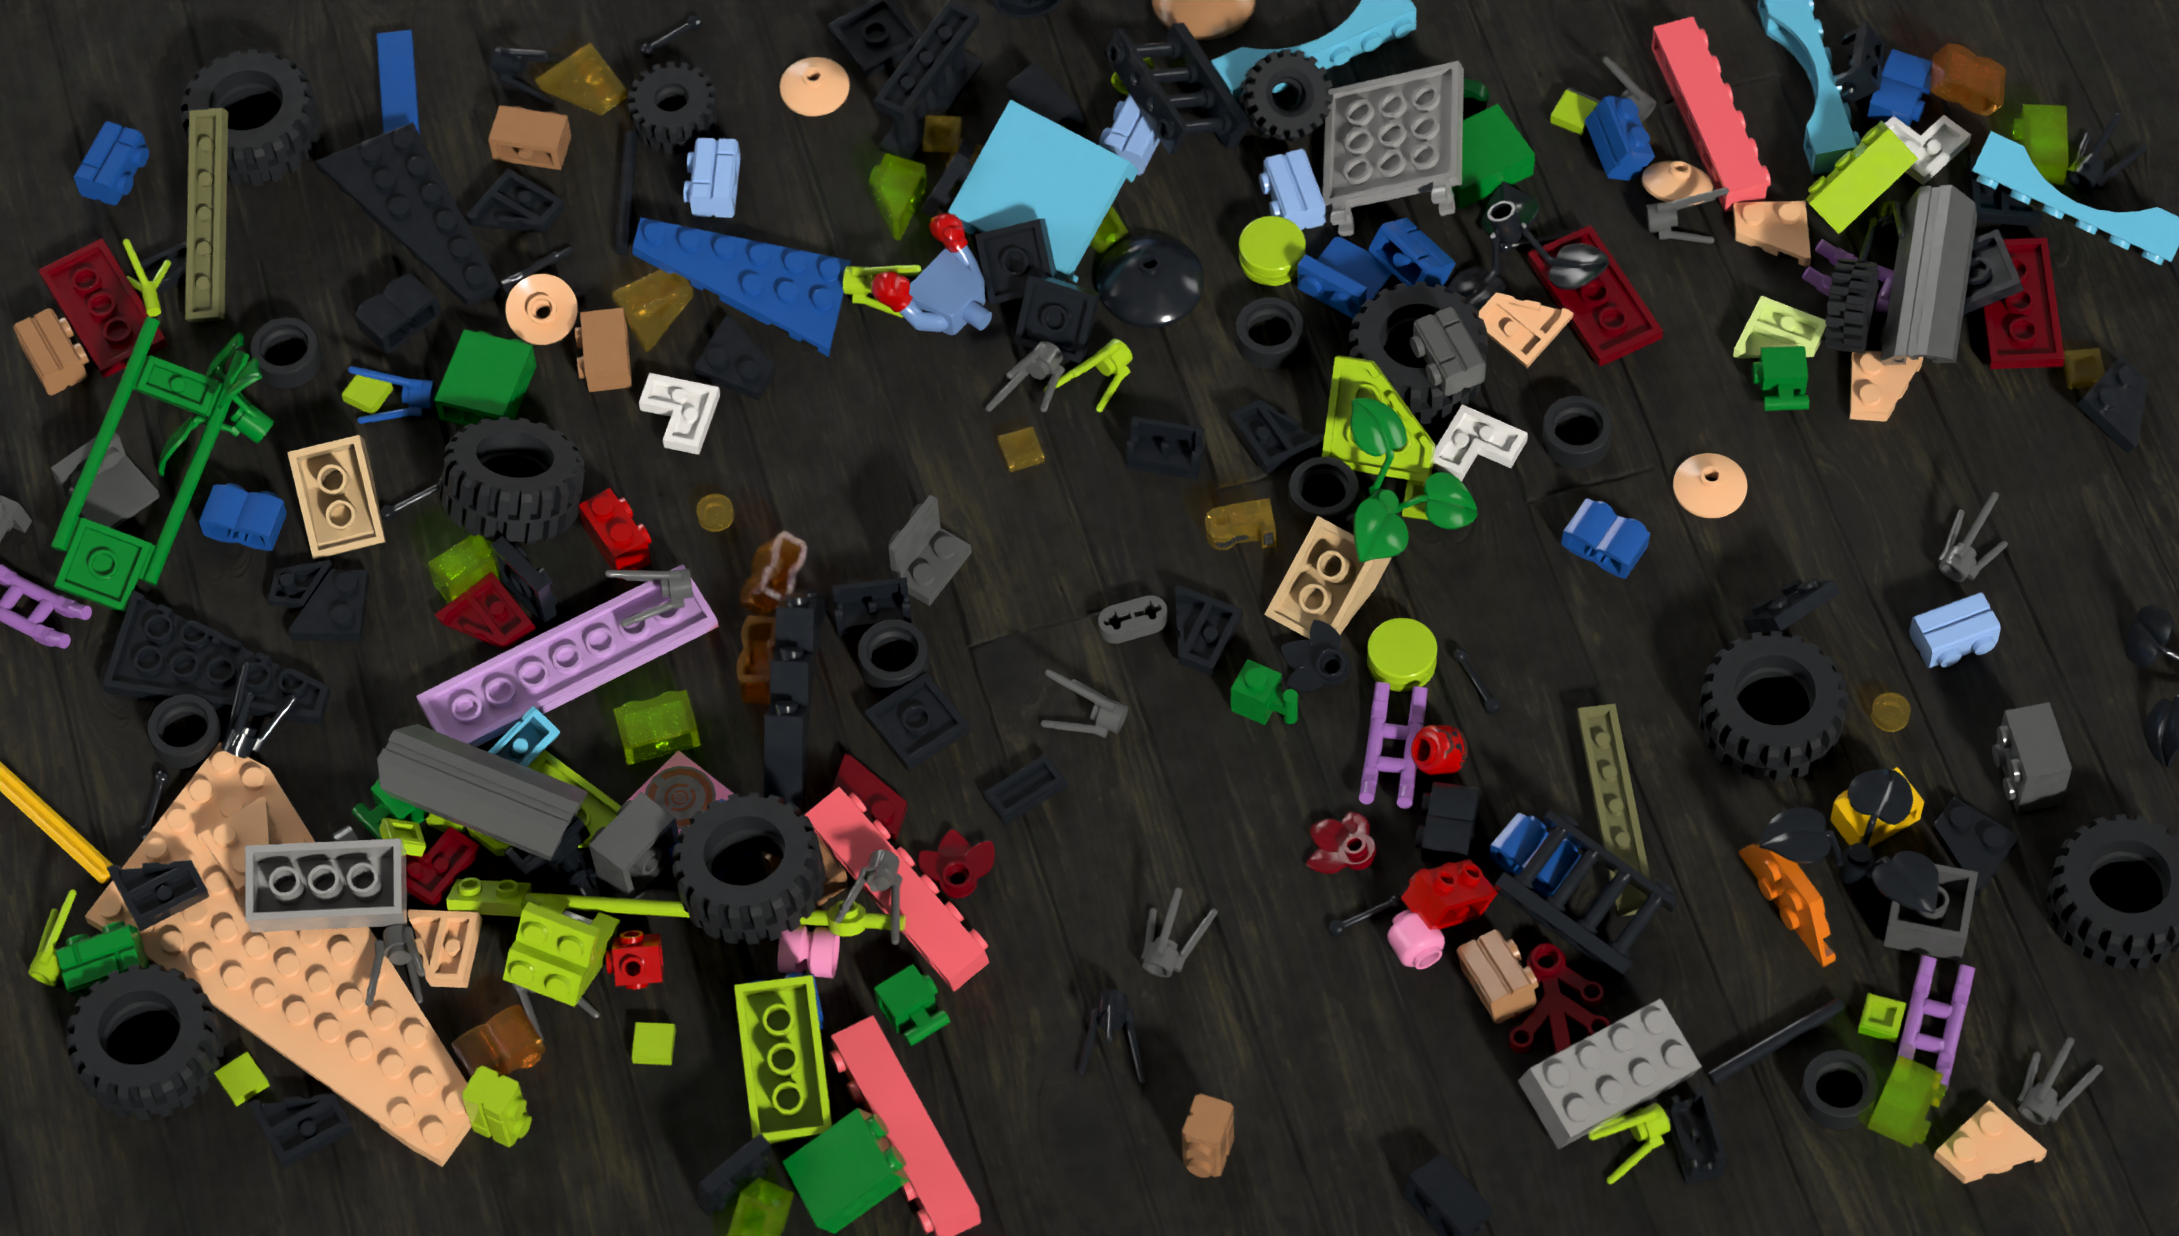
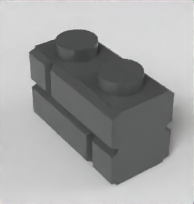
(1448, 351)

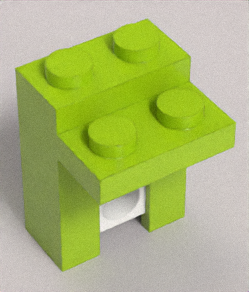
(559, 950)

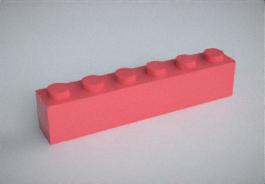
(1709, 112)
(930, 924)
(885, 1090)

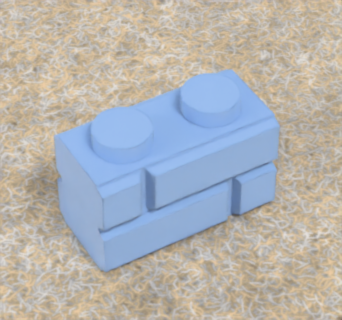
(1130, 135)
(713, 178)
(1293, 189)
(1955, 631)

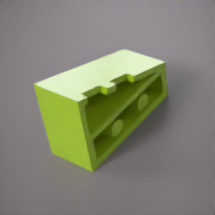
(1860, 177)

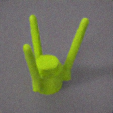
(858, 283)
(1108, 360)
(45, 965)
(1645, 1125)

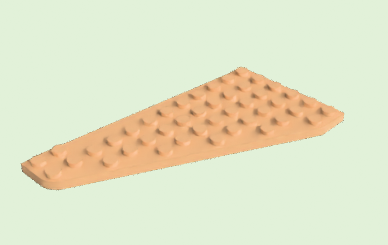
(299, 986)

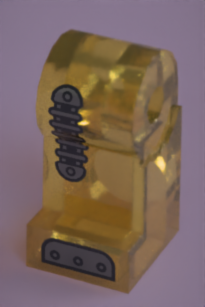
(1241, 524)

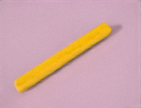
(54, 825)

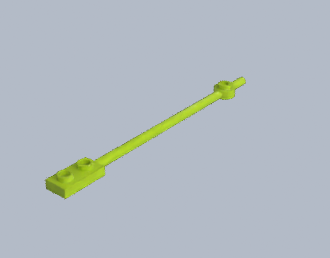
(510, 898)

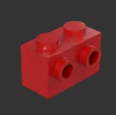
(614, 532)
(1449, 894)

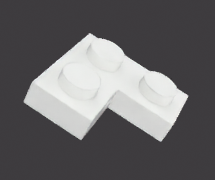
(1933, 147)
(688, 405)
(1476, 434)

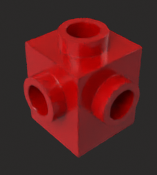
(636, 959)

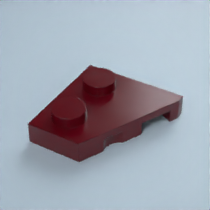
(487, 614)
(877, 797)

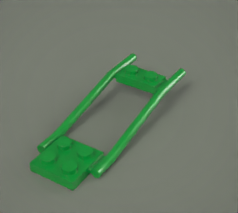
(106, 562)

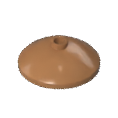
(1204, 17)

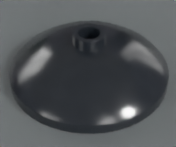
(1150, 295)

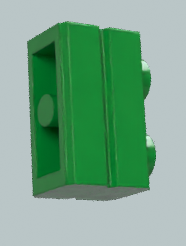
(93, 958)

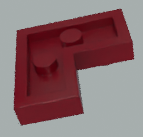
(436, 872)

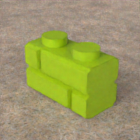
(496, 1106)

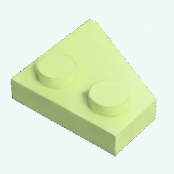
(1779, 326)

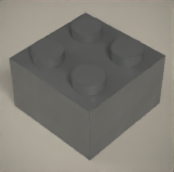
(2032, 758)
(634, 847)
(1946, 929)

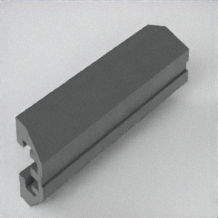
(1930, 277)
(478, 789)

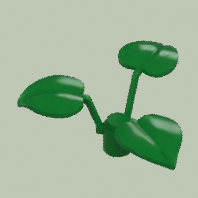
(246, 416)
(1376, 526)

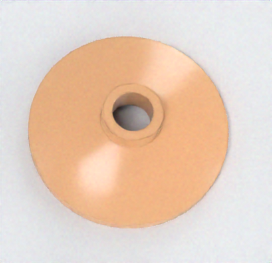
(817, 96)
(1675, 180)
(539, 292)
(1707, 497)

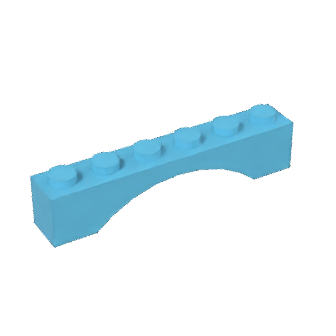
(1364, 31)
(1829, 129)
(2010, 165)

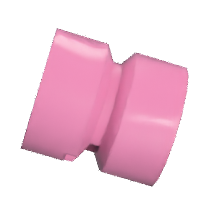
(809, 951)

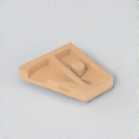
(1774, 227)
(1522, 326)
(1877, 386)
(231, 835)
(446, 944)
(1987, 1145)

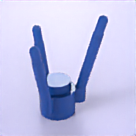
(415, 392)

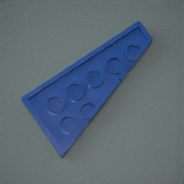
(760, 279)

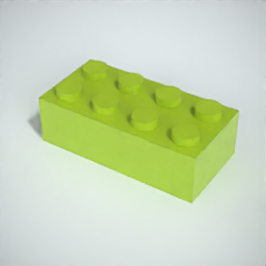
(783, 1059)

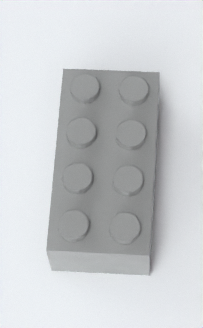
(325, 885)
(1609, 1073)

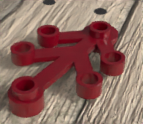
(1555, 1004)

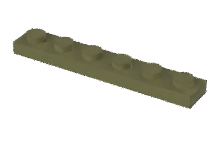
(206, 215)
(1613, 797)

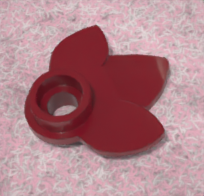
(1337, 842)
(957, 860)

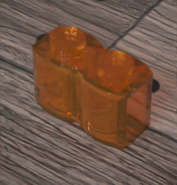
(1968, 79)
(773, 573)
(753, 663)
(501, 1044)

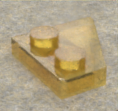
(584, 81)
(653, 304)

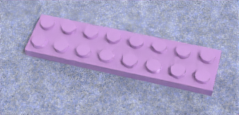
(563, 663)

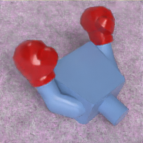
(946, 291)

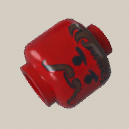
(1439, 749)

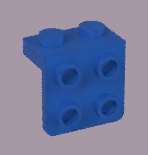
(1343, 276)

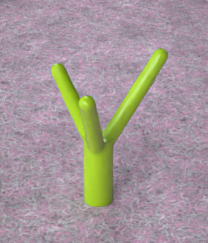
(146, 287)

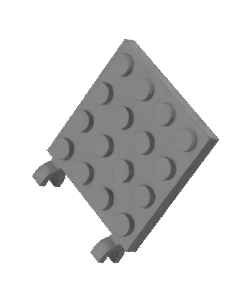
(1394, 141)

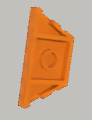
(1794, 895)

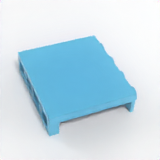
(1045, 173)

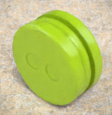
(1271, 250)
(1402, 654)

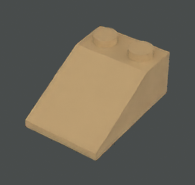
(337, 496)
(1325, 581)

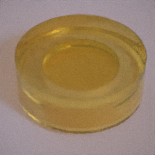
(715, 512)
(1890, 712)

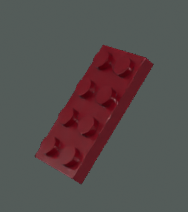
(99, 305)
(1607, 310)
(2026, 326)

